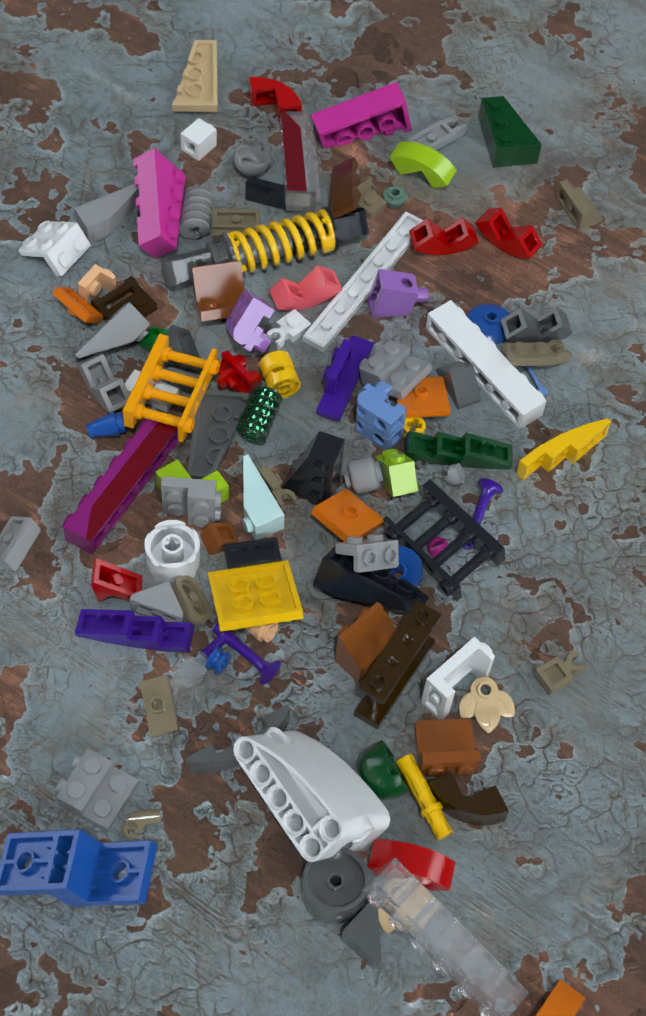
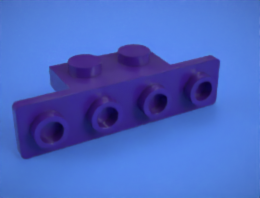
(343, 376)

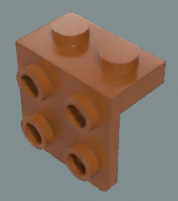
(446, 747)

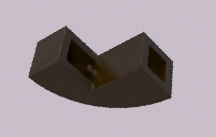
(478, 809)

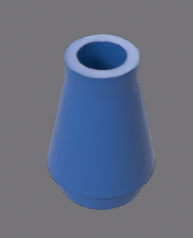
(107, 426)

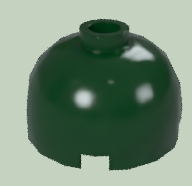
(381, 772)

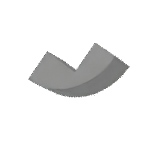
(105, 388)

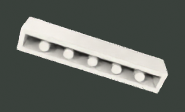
(492, 369)

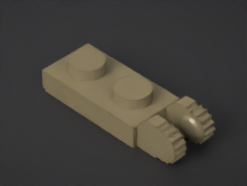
(537, 353)

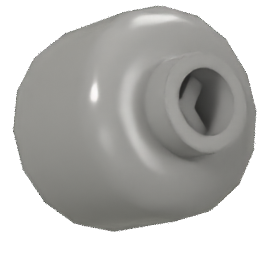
(364, 475)

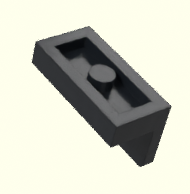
(265, 193)

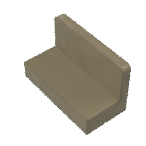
(577, 205)

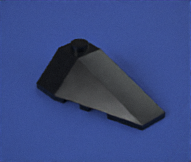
(338, 579)

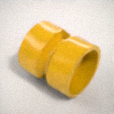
(280, 373)

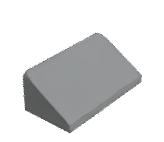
(16, 541)

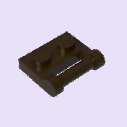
(139, 299)

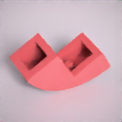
(313, 290)

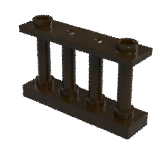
(397, 665)

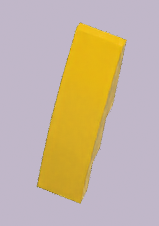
(567, 445)

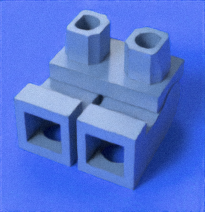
(377, 418)

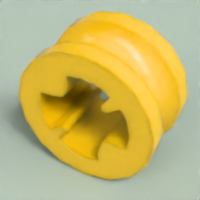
(418, 422)

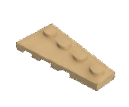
(199, 80)

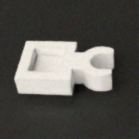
(289, 327)

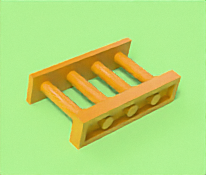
(153, 371)

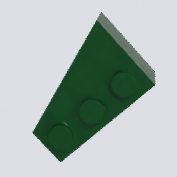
(506, 134)

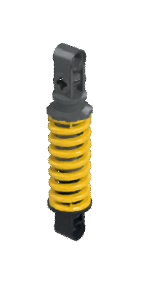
(270, 243)

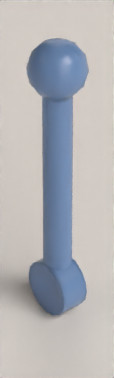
(543, 390)

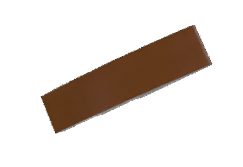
(344, 188)

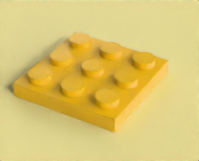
(254, 595)

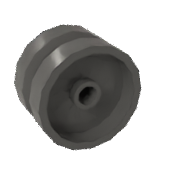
(334, 903)

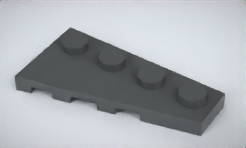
(214, 430)

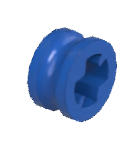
(218, 661)

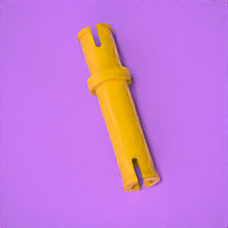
(427, 802)

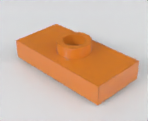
(77, 305)

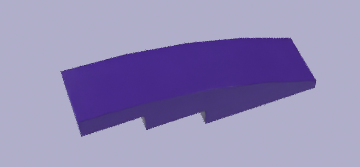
(134, 631)

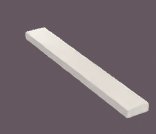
(358, 287)

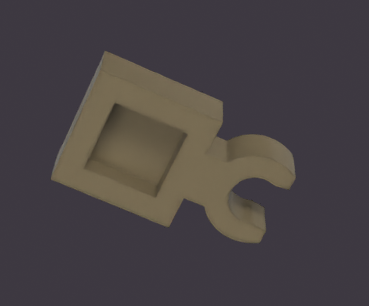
(558, 674)

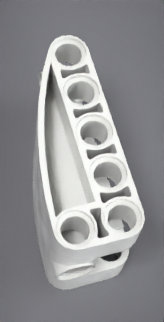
(318, 788)

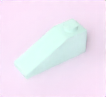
(260, 509)

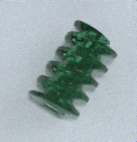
(259, 415)

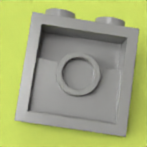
(395, 367)
(192, 498)
(95, 790)

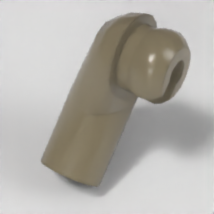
(138, 820)

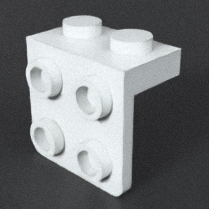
(58, 244)

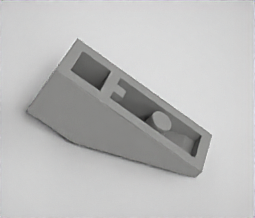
(106, 213)
(120, 329)

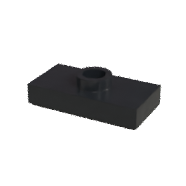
(252, 552)

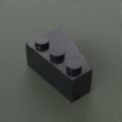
(317, 470)

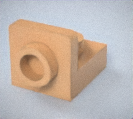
(94, 280)

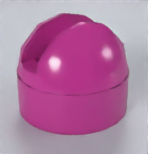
(436, 541)

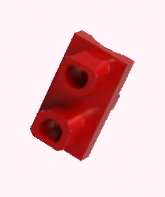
(233, 374)

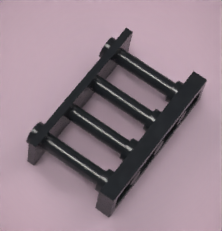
(451, 515)

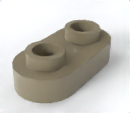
(192, 600)

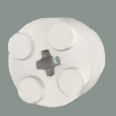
(172, 551)

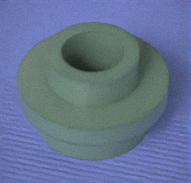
(394, 197)

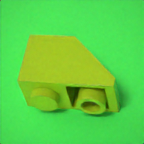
(397, 472)

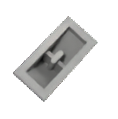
(157, 601)

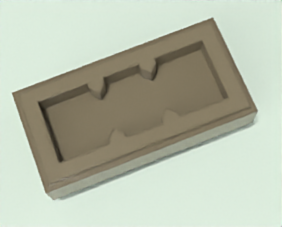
(159, 706)

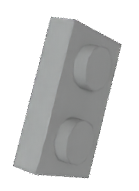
(370, 553)

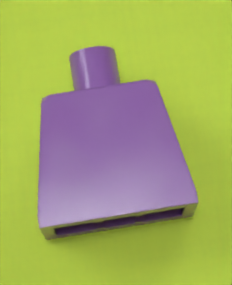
(394, 294)

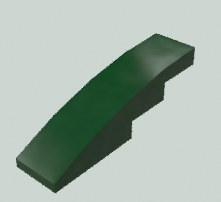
(468, 450)

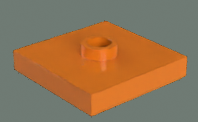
(427, 399)
(347, 515)

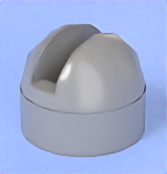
(454, 474)

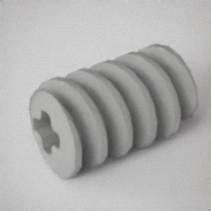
(196, 213)

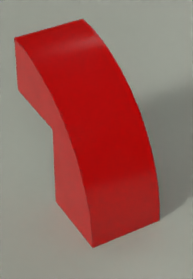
(270, 91)
(433, 240)
(515, 241)
(426, 865)

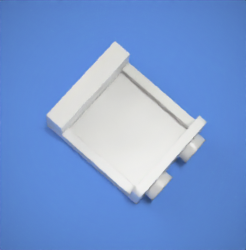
(438, 692)

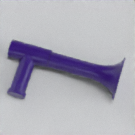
(488, 490)
(266, 669)

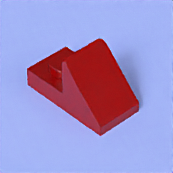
(114, 581)

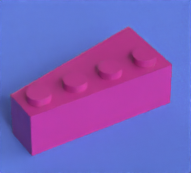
(362, 117)
(158, 202)

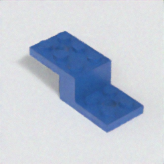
(76, 868)

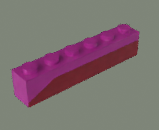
(120, 485)

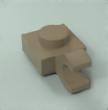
(274, 484)

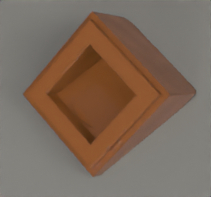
(216, 535)

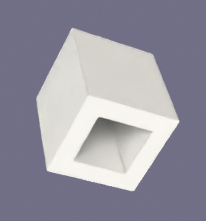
(198, 139)

